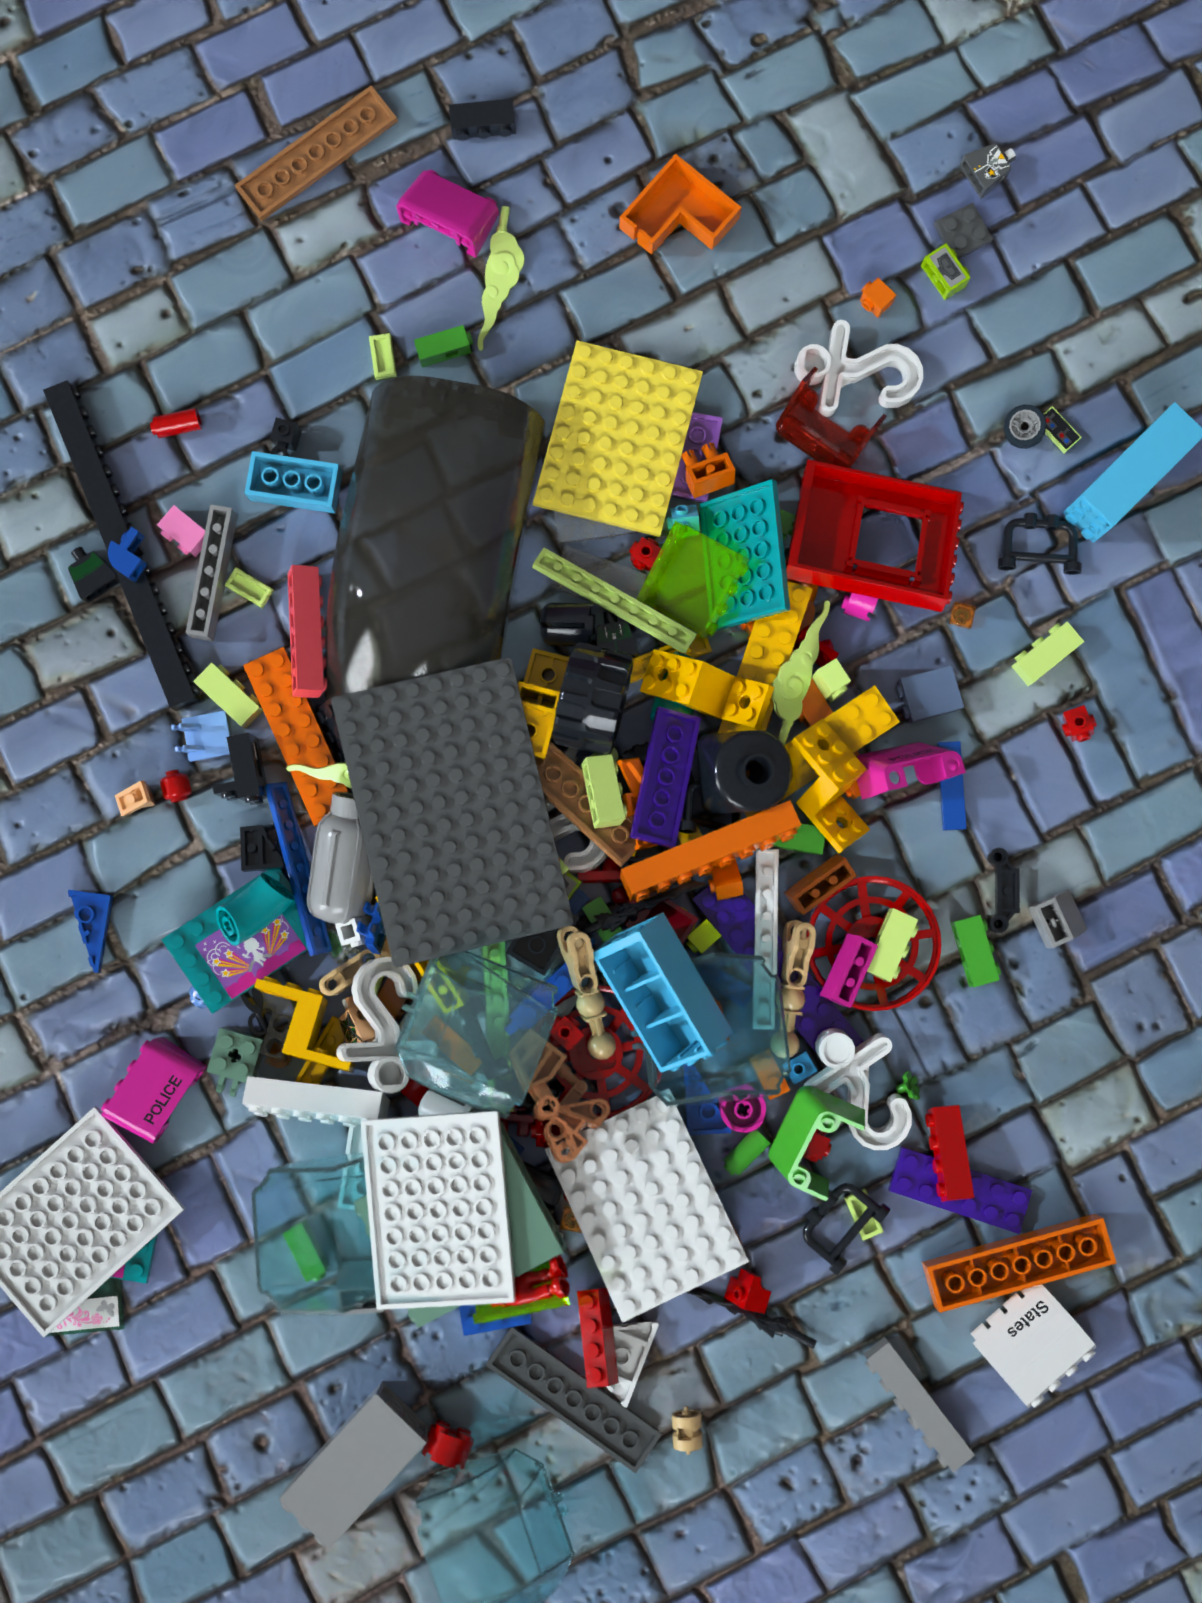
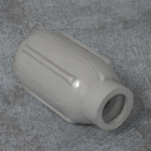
(340, 865)

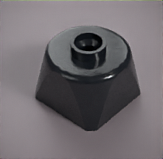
(723, 774)

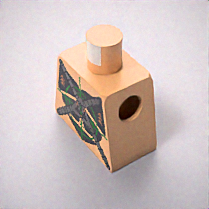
(354, 1024)

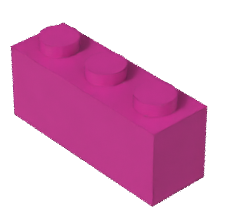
(849, 970)

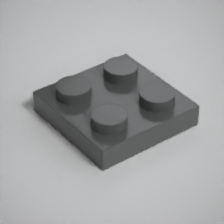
(963, 231)

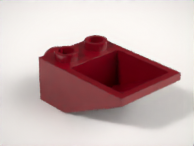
(679, 919)

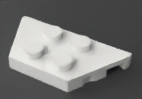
(631, 1350)

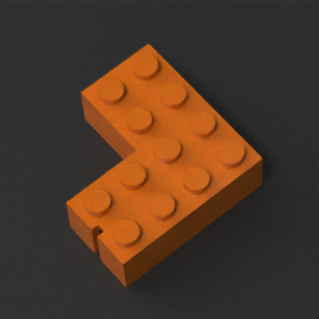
(682, 198)

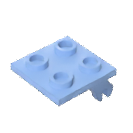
(204, 736)

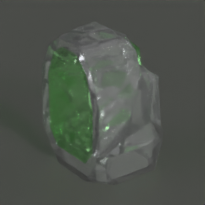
(341, 953)

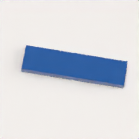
(952, 795)

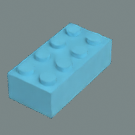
(293, 482)

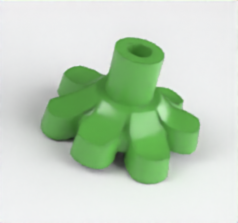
(909, 1086)

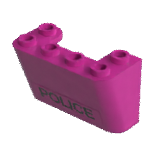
(929, 762)
(152, 1088)

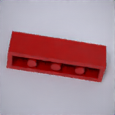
(950, 1153)
(597, 1338)

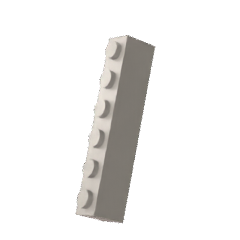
(211, 573)
(918, 1403)

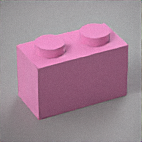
(183, 530)

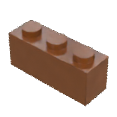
(820, 884)

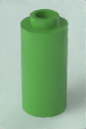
(745, 1152)

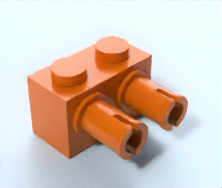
(709, 474)

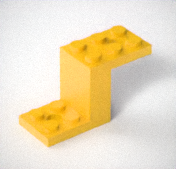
(706, 689)
(541, 696)
(837, 772)
(304, 1024)

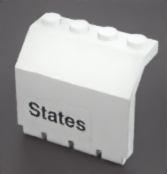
(1033, 1344)

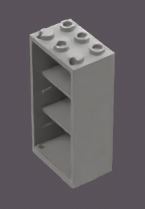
(355, 1465)

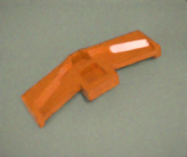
(632, 771)

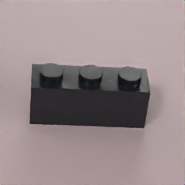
(482, 119)

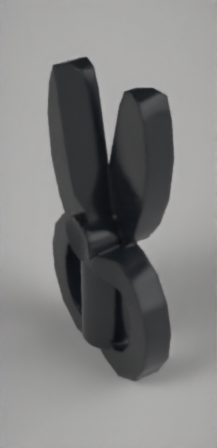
(255, 1005)

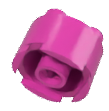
(858, 605)
(746, 1121)

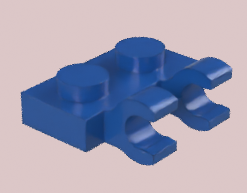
(375, 932)

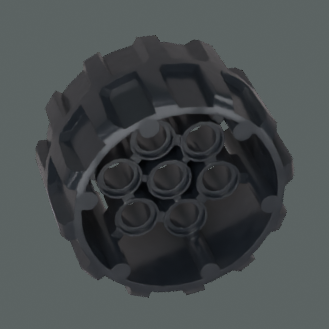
(592, 698)

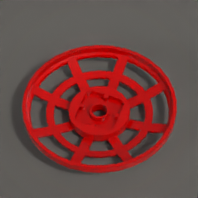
(870, 926)
(601, 1069)

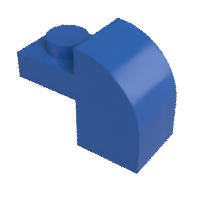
(123, 556)

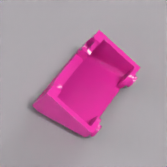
(448, 210)

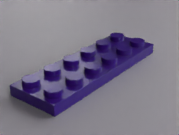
(665, 777)
(994, 1203)

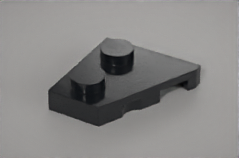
(258, 850)

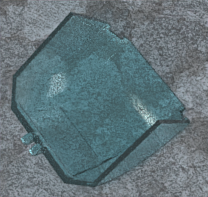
(476, 1030)
(758, 1048)
(309, 1238)
(494, 1531)

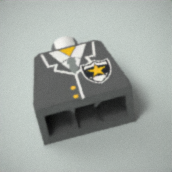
(987, 167)

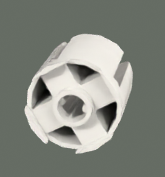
(437, 1103)

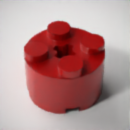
(448, 1445)

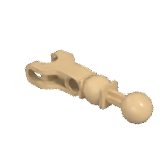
(796, 957)
(345, 973)
(590, 1002)

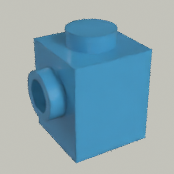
(800, 1067)

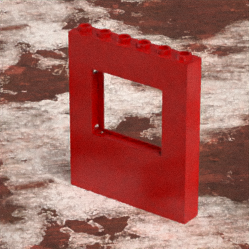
(829, 529)

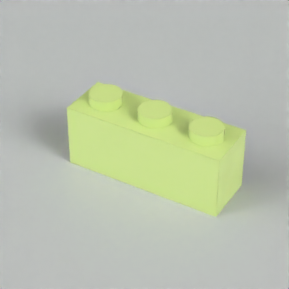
(1046, 652)
(831, 680)
(229, 695)
(603, 791)
(892, 944)

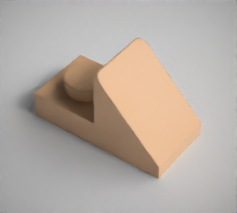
(134, 798)

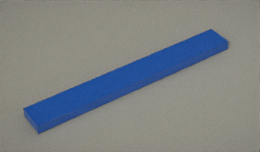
(296, 865)

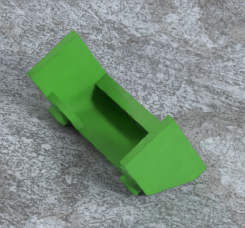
(809, 1111)

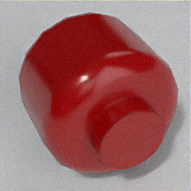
(175, 786)

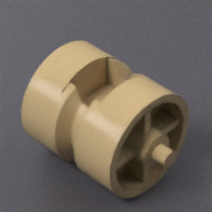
(687, 1433)

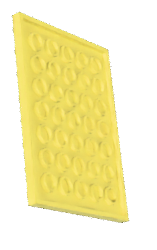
(618, 438)

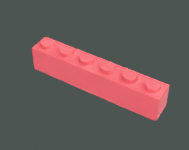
(305, 631)

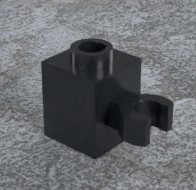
(285, 436)

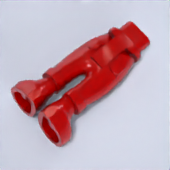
(525, 1284)

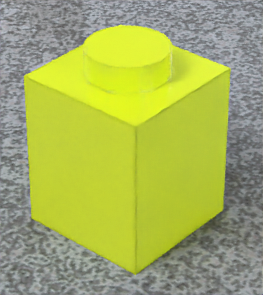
(702, 937)

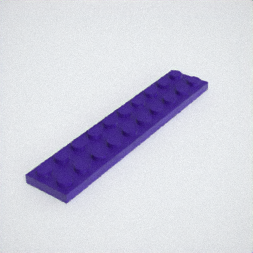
(735, 922)

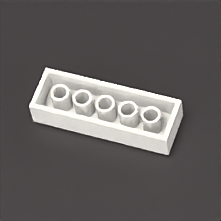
(313, 1101)

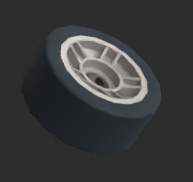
(1034, 419)

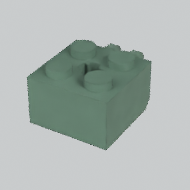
(227, 1066)

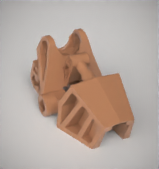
(569, 1113)

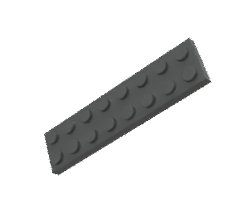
(566, 1396)

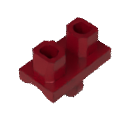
(523, 1121)

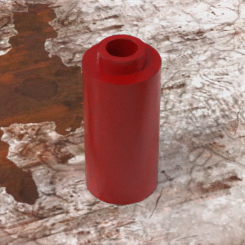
(176, 423)

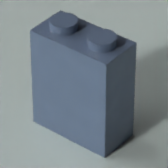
(929, 694)

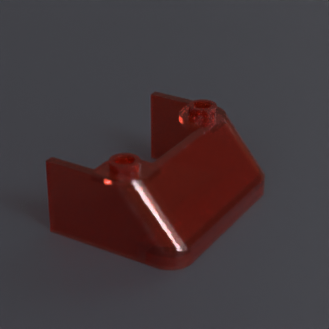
(818, 434)

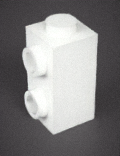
(348, 934)

